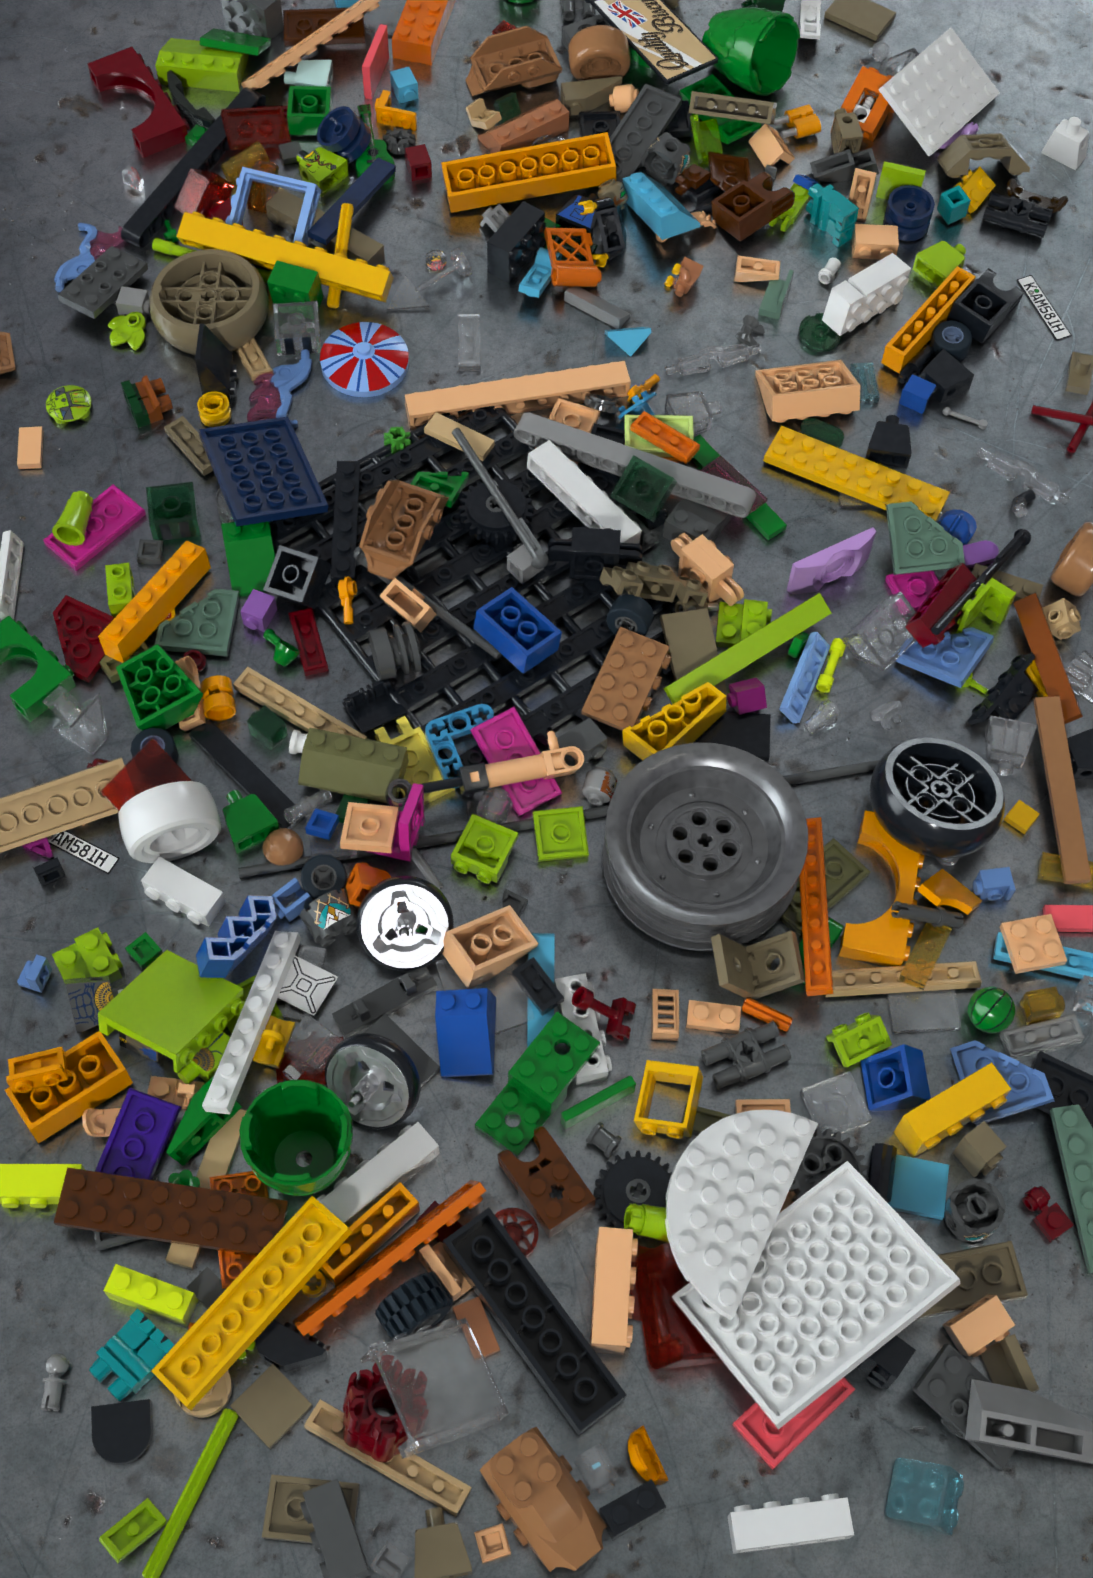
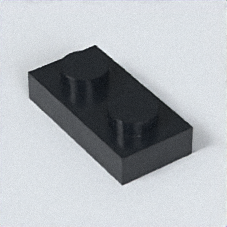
(537, 986)

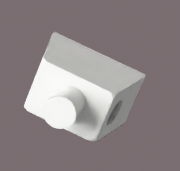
(1068, 143)

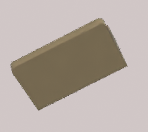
(1008, 1365)

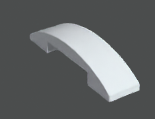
(810, 19)

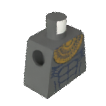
(88, 997)

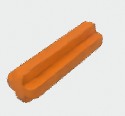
(767, 1014)

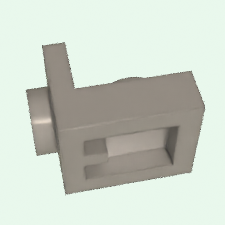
(494, 217)

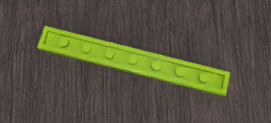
(751, 647)

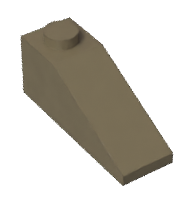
(587, 94)

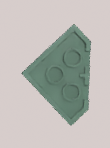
(919, 541)
(202, 625)

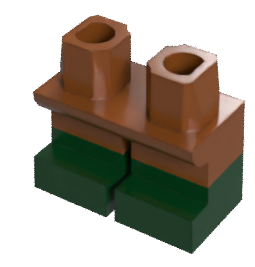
(143, 402)

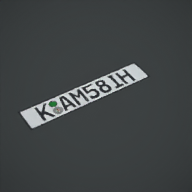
(1044, 307)
(84, 851)

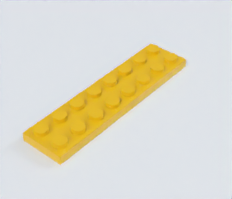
(851, 473)
(251, 1302)

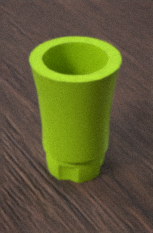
(74, 519)
(646, 1221)

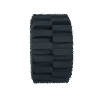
(414, 1305)

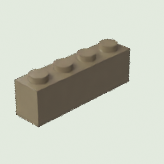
(732, 107)

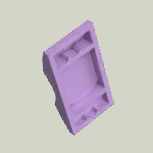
(831, 563)

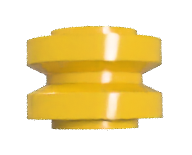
(214, 409)

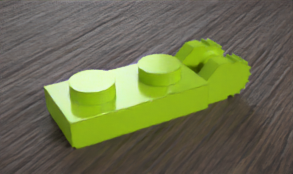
(792, 214)

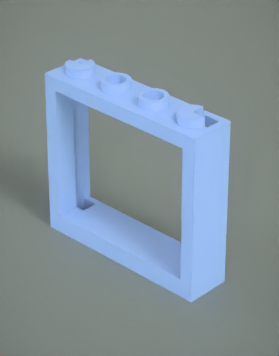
(309, 205)

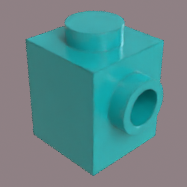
(953, 204)

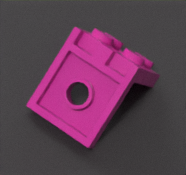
(408, 825)

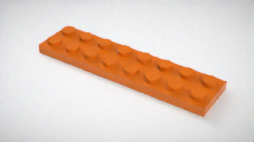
(381, 1264)

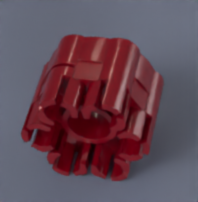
(363, 1427)

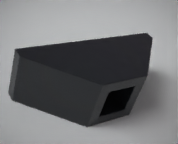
(288, 1349)

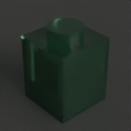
(267, 727)

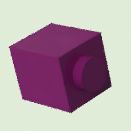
(747, 696)

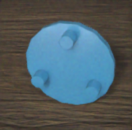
(639, 406)

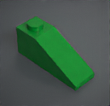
(197, 1127)

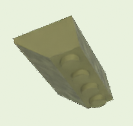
(351, 764)

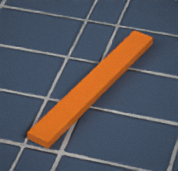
(815, 915)

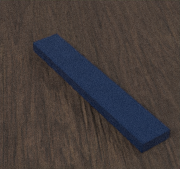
(357, 194)

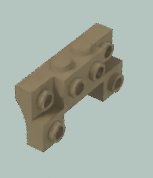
(653, 583)

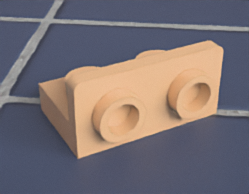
(438, 1261)

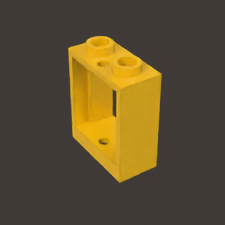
(669, 1073)

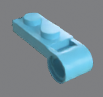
(539, 274)

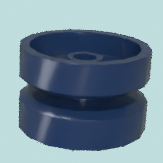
(344, 133)
(910, 210)

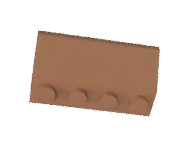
(521, 131)

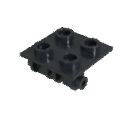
(373, 707)

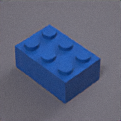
(517, 630)

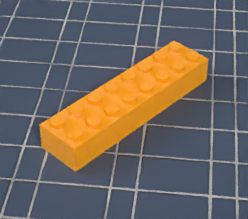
(528, 172)

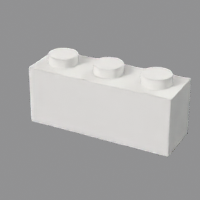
(183, 892)

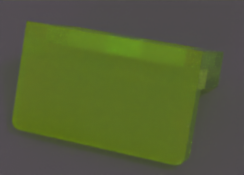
(706, 137)

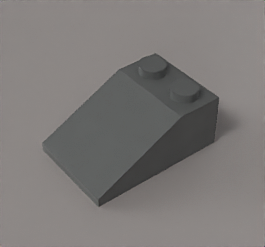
(694, 521)

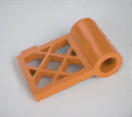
(572, 271)

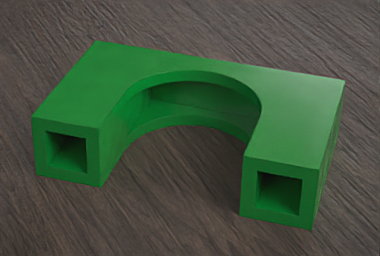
(49, 674)

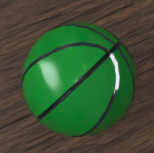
(991, 1009)

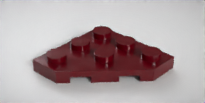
(78, 634)

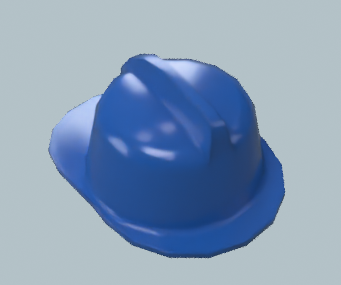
(958, 524)

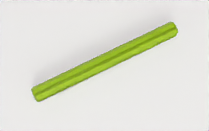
(190, 1494)

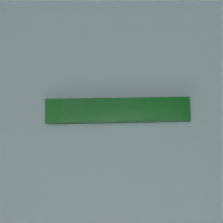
(763, 518)

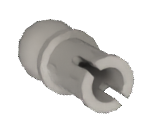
(55, 1366)

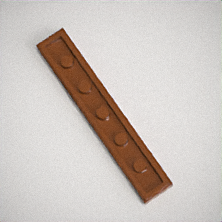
(1047, 655)

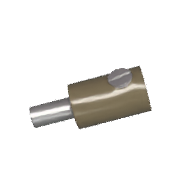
(692, 605)

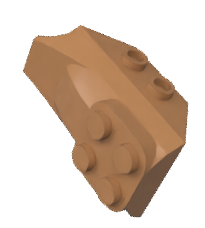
(513, 59)
(399, 526)
(544, 1502)

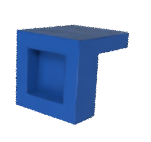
(916, 393)

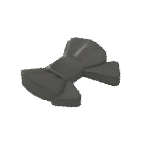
(750, 325)

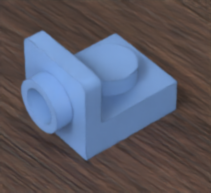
(35, 974)

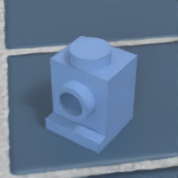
(994, 884)

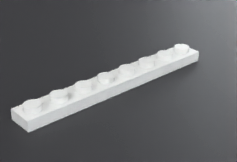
(251, 1023)

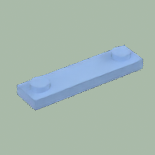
(804, 677)

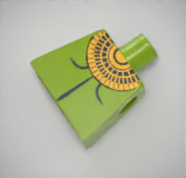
(206, 1060)

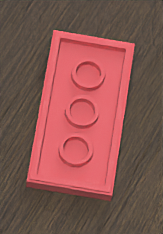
(776, 1443)

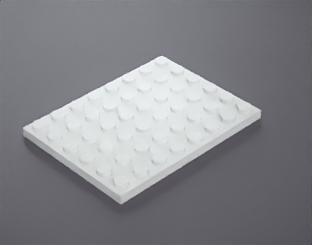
(823, 1296)

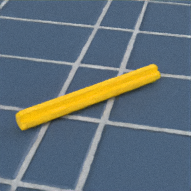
(341, 247)

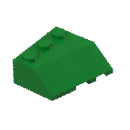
(157, 689)

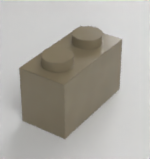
(980, 1150)

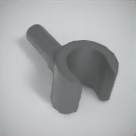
(771, 170)

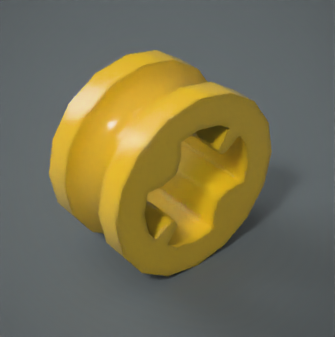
(320, 1290)

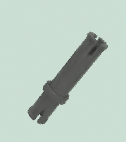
(936, 916)

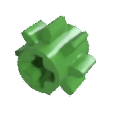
(397, 437)

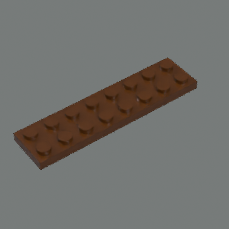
(169, 1212)

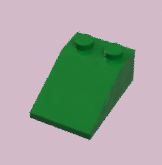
(248, 555)

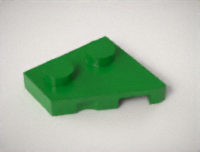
(442, 484)

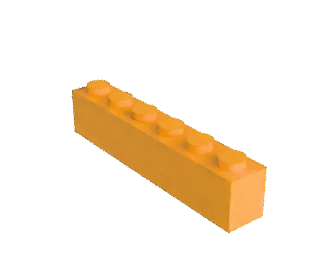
(920, 326)
(154, 602)

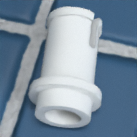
(827, 274)

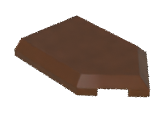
(728, 170)

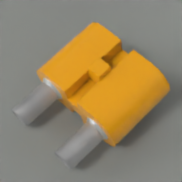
(800, 122)

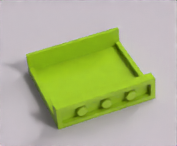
(172, 1008)

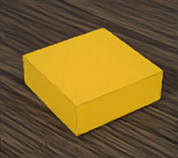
(1021, 817)

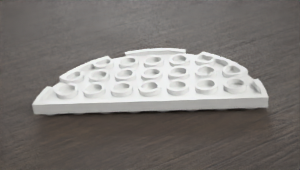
(729, 1198)

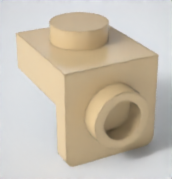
(482, 117)

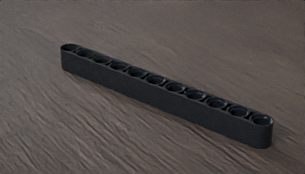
(202, 156)

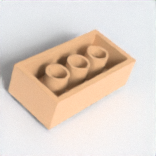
(611, 1290)

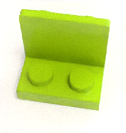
(991, 599)

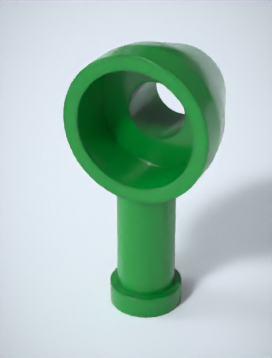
(284, 651)

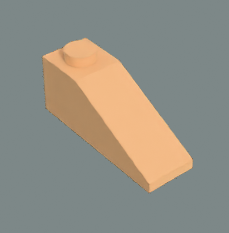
(862, 191)

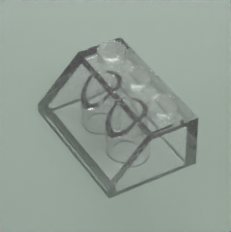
(882, 633)

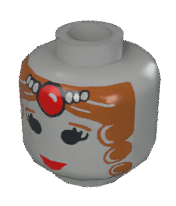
(599, 785)

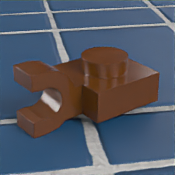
(693, 177)

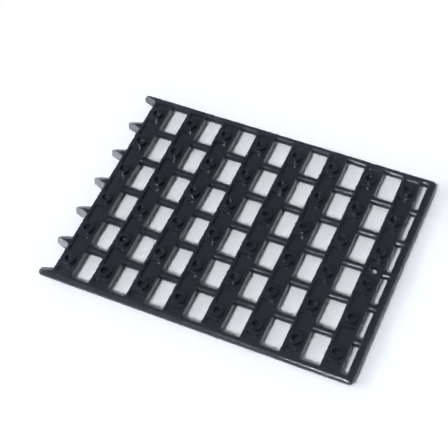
(457, 570)

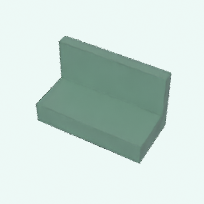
(776, 297)

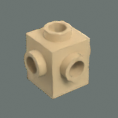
(1062, 618)

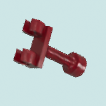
(584, 999)

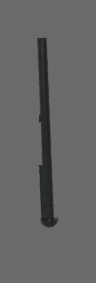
(1021, 537)

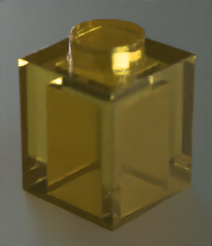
(1042, 1005)

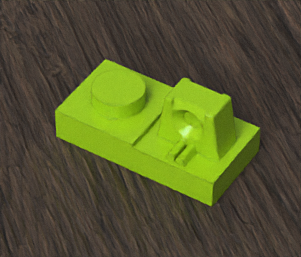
(132, 1530)

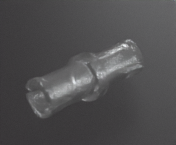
(307, 806)

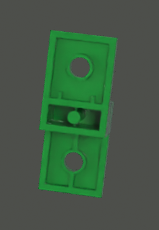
(537, 1084)

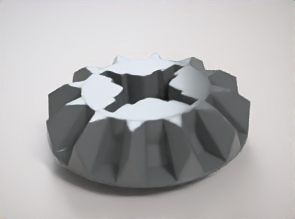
(408, 140)
(601, 403)

